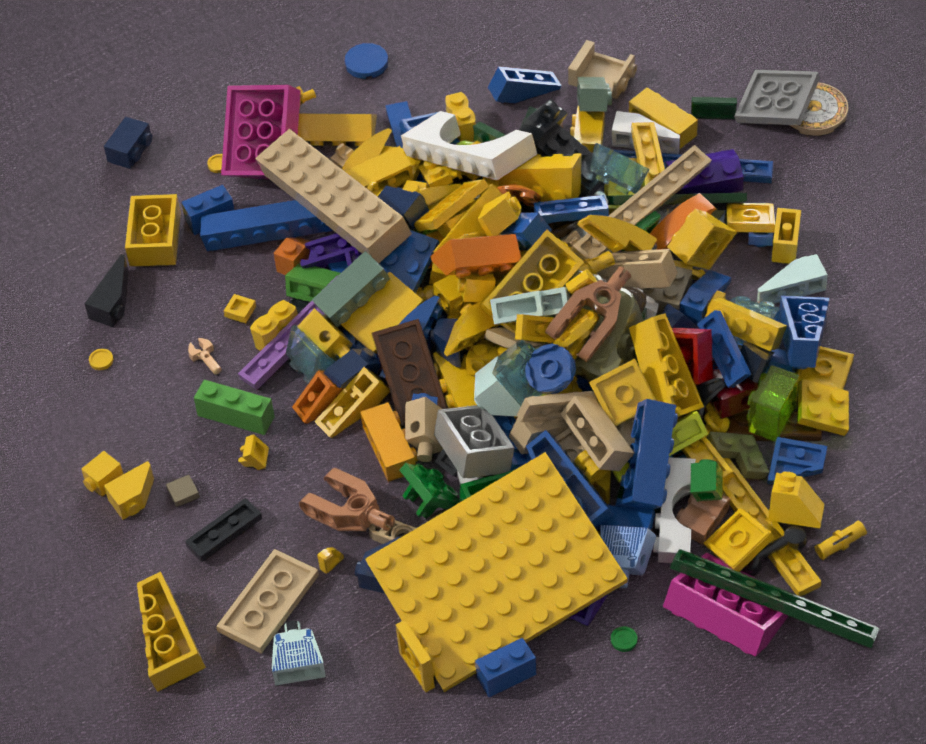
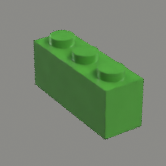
(234, 407)

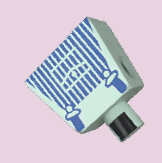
(296, 655)

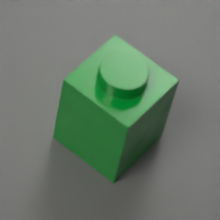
(706, 480)

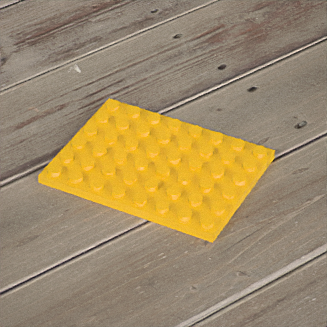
(496, 569)

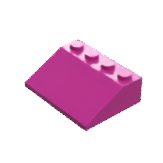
(253, 122)
(723, 613)

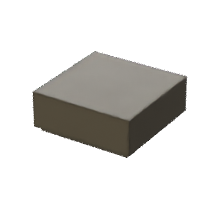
(182, 490)

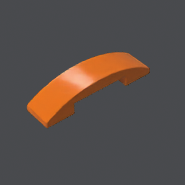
(674, 220)

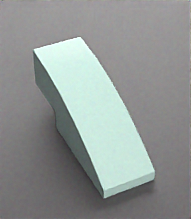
(535, 303)

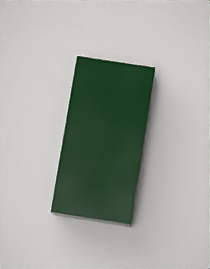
(713, 107)

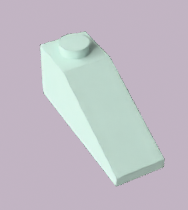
(798, 278)

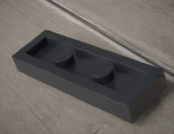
(223, 529)

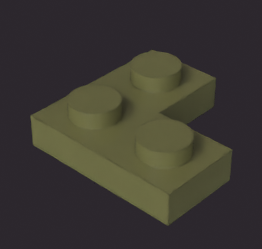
(744, 450)

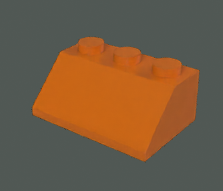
(478, 255)

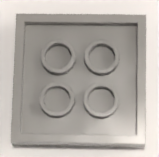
(777, 97)

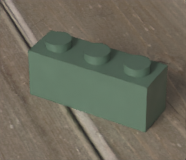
(593, 94)
(351, 289)

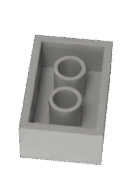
(473, 441)

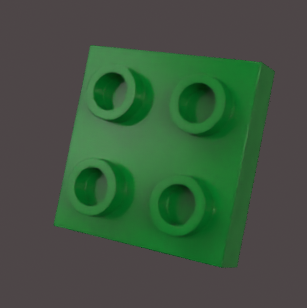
(430, 487)

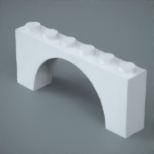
(490, 159)

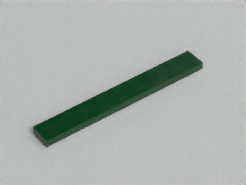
(775, 598)

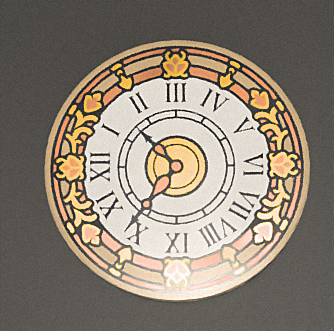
(825, 111)

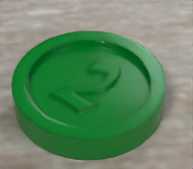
(624, 639)

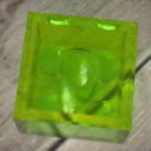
(772, 402)

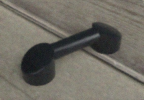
(793, 536)

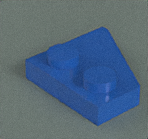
(797, 457)

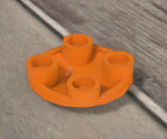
(522, 193)

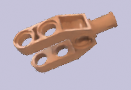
(588, 296)
(356, 514)

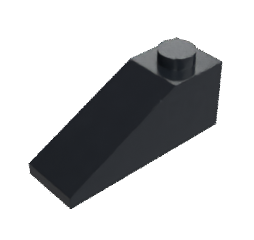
(109, 298)

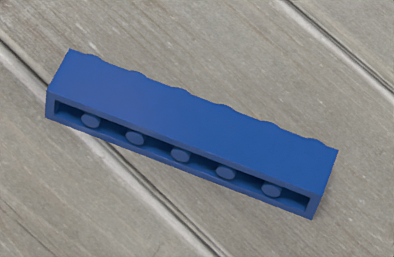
(258, 225)

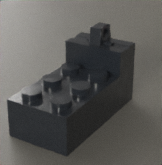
(553, 139)

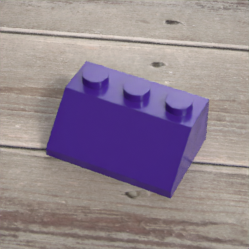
(721, 176)

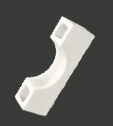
(672, 533)

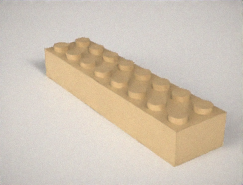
(333, 196)

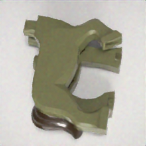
(618, 346)

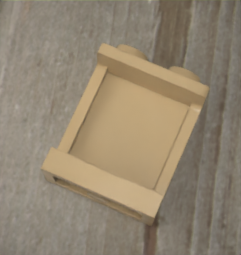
(593, 64)

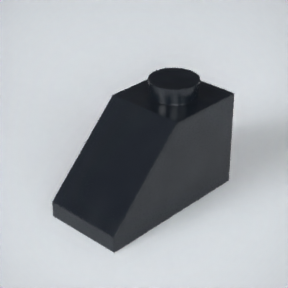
(756, 359)

